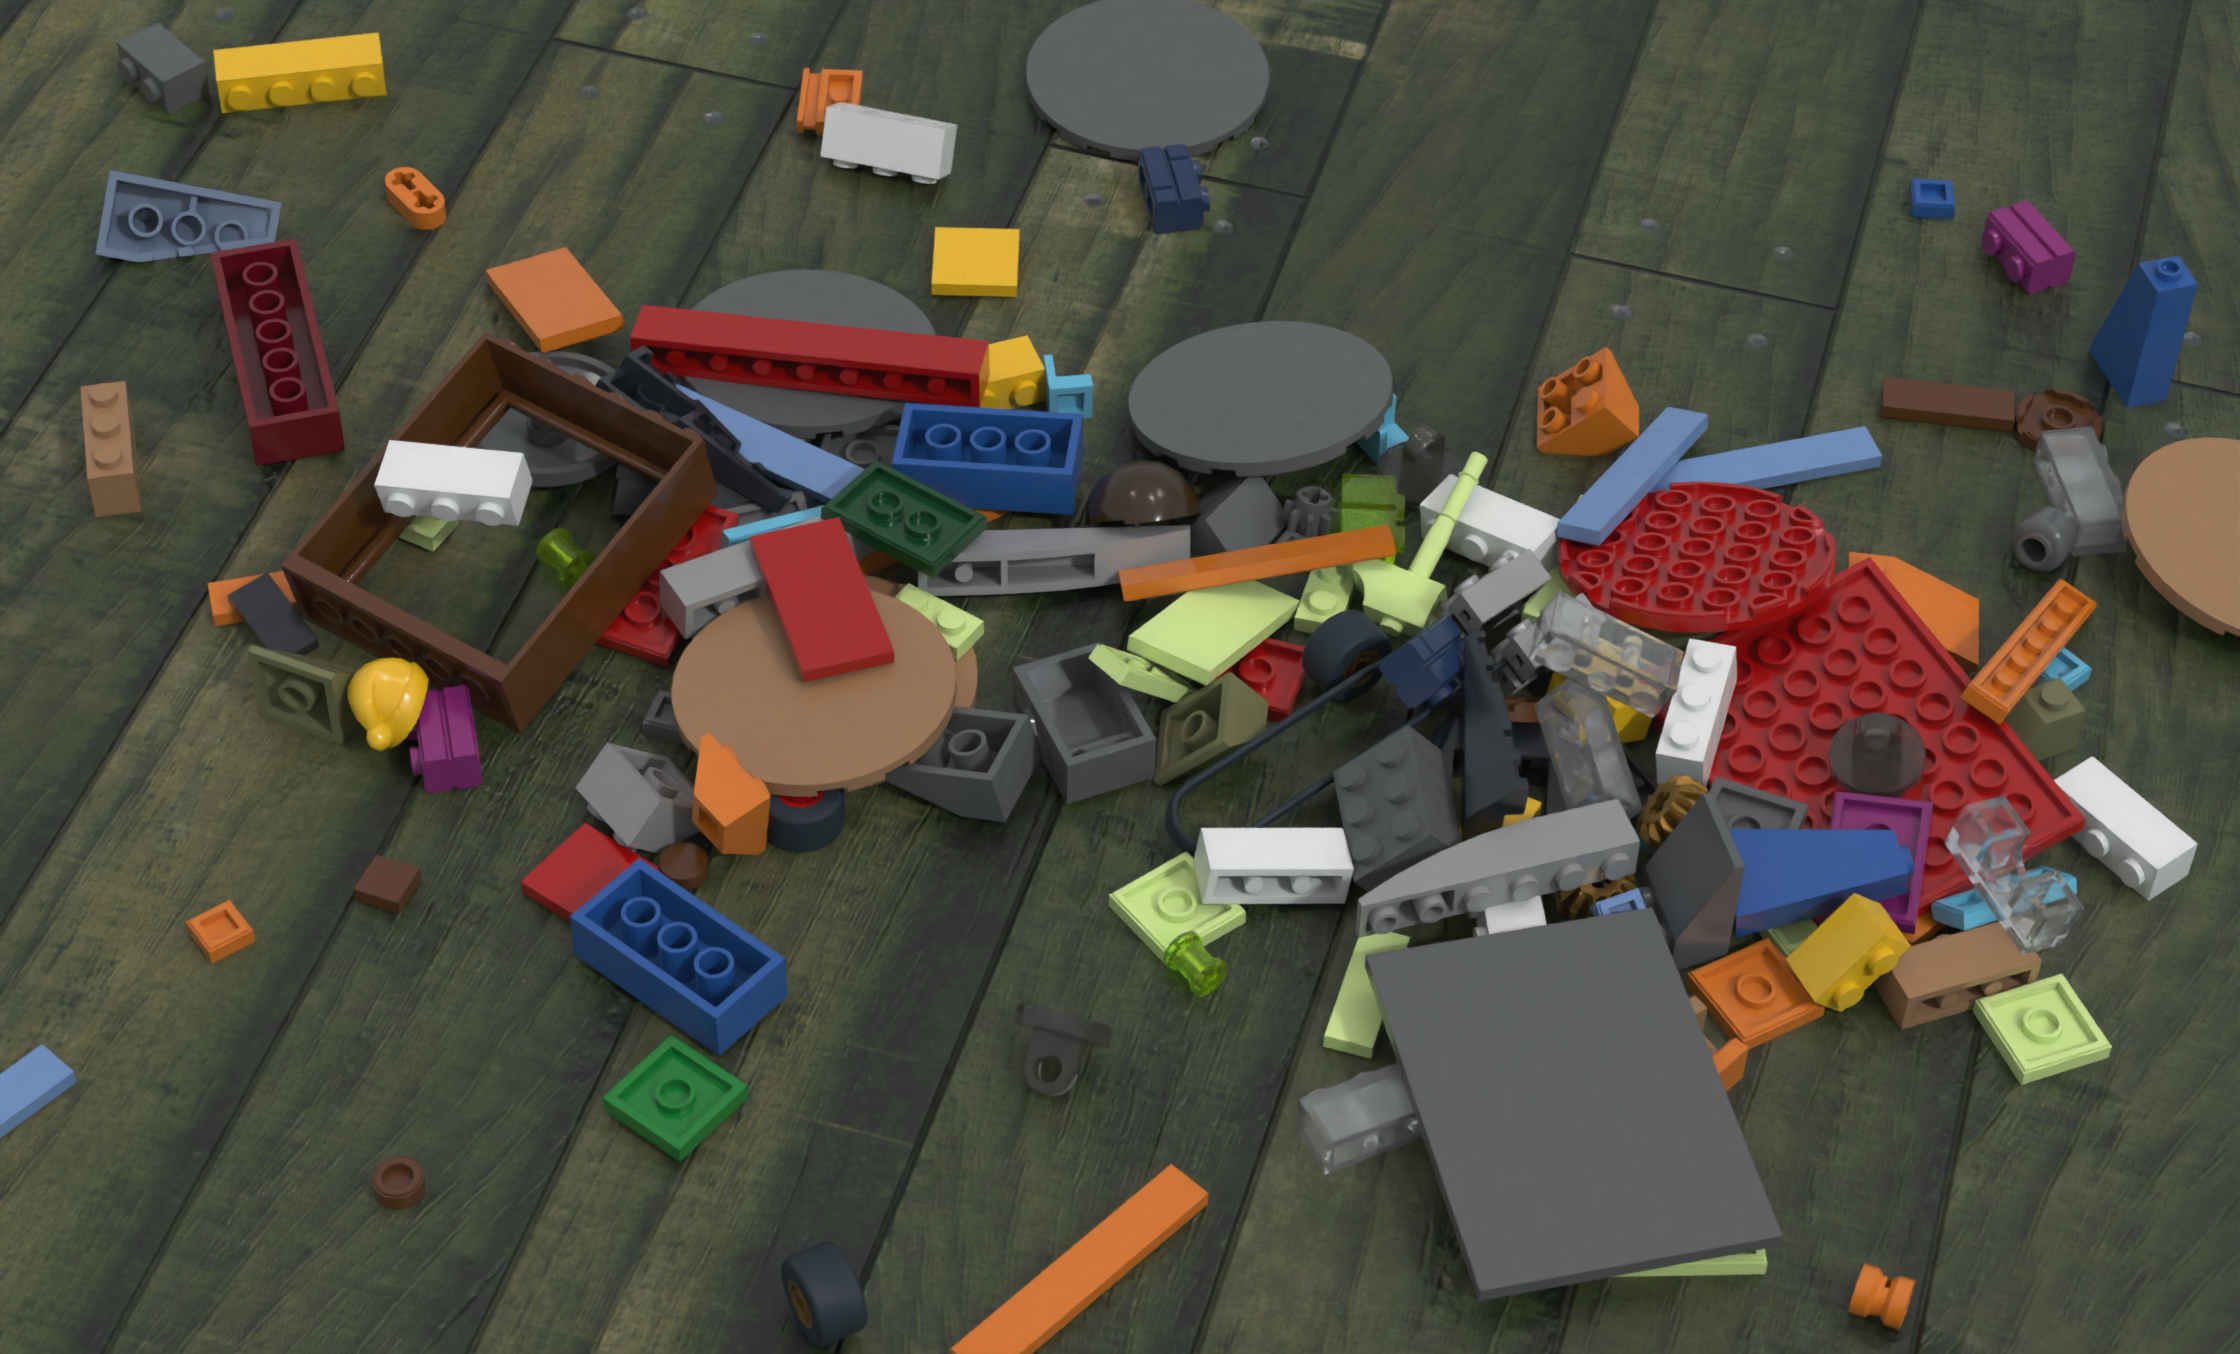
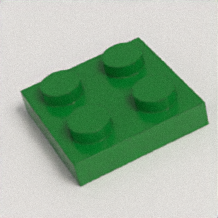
(675, 1098)

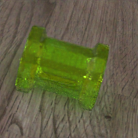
(564, 555)
(1195, 963)

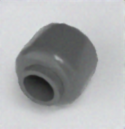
(2043, 539)

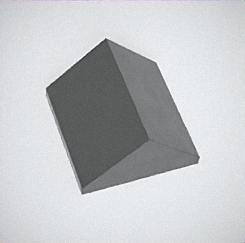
(1235, 517)

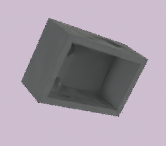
(1084, 724)

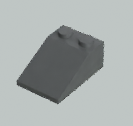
(975, 764)
(1695, 886)

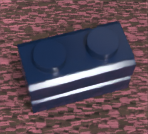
(1172, 188)
(1427, 664)

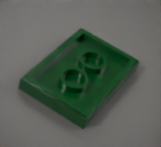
(905, 518)

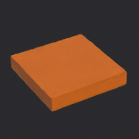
(1754, 994)

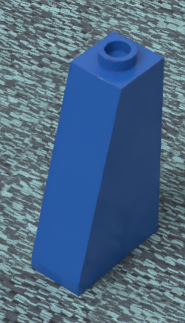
(2145, 331)
(1813, 872)

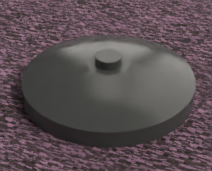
(549, 454)

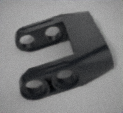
(1527, 738)

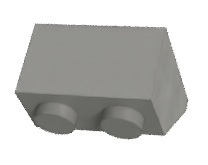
(639, 798)

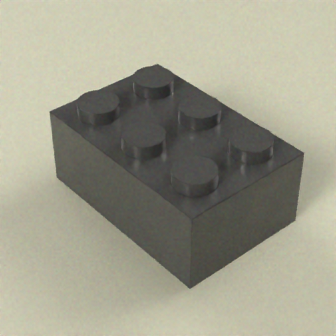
(1395, 807)

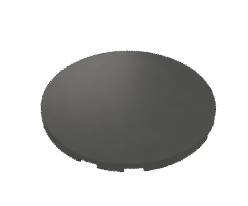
(1147, 76)
(812, 298)
(1261, 398)

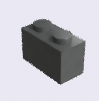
(162, 68)

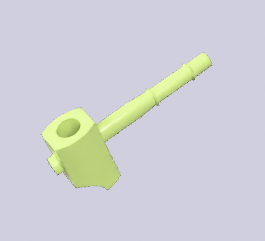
(1407, 598)

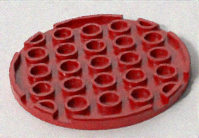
(1704, 560)

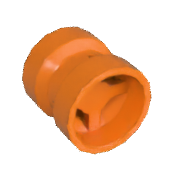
(1881, 1296)

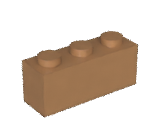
(110, 449)
(1953, 972)

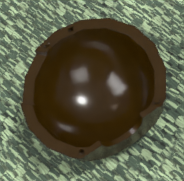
(1141, 494)

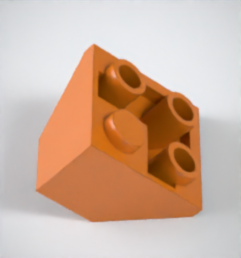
(1587, 409)
(729, 802)

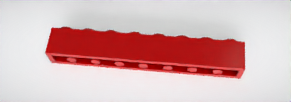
(814, 356)

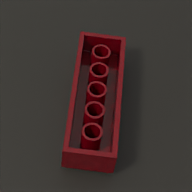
(277, 352)

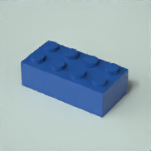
(993, 456)
(679, 956)

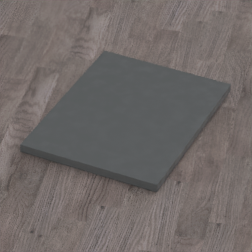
(1569, 1104)

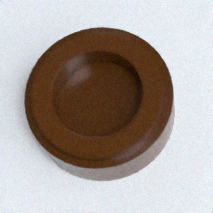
(684, 864)
(398, 1182)

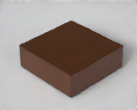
(387, 884)

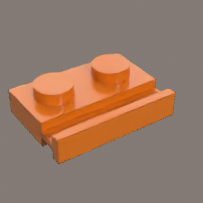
(823, 91)

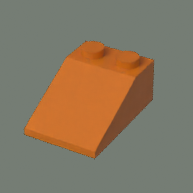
(1943, 608)

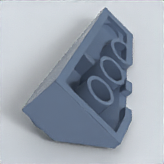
(168, 219)

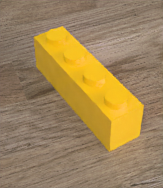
(299, 72)

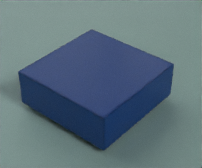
(1931, 198)

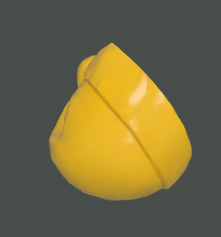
(387, 699)

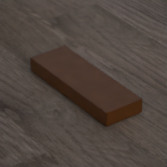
(1947, 404)

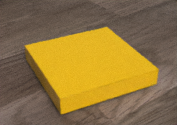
(975, 262)

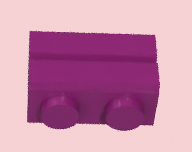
(2028, 247)
(446, 741)

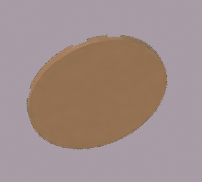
(2186, 528)
(820, 732)

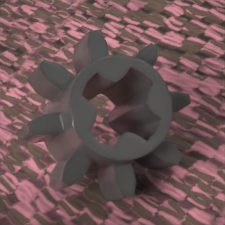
(1311, 512)

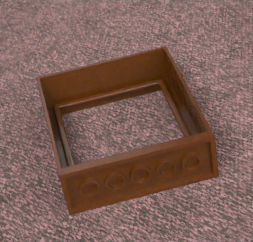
(460, 414)

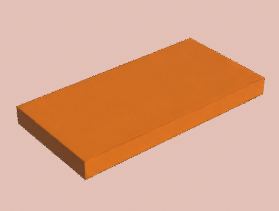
(554, 300)

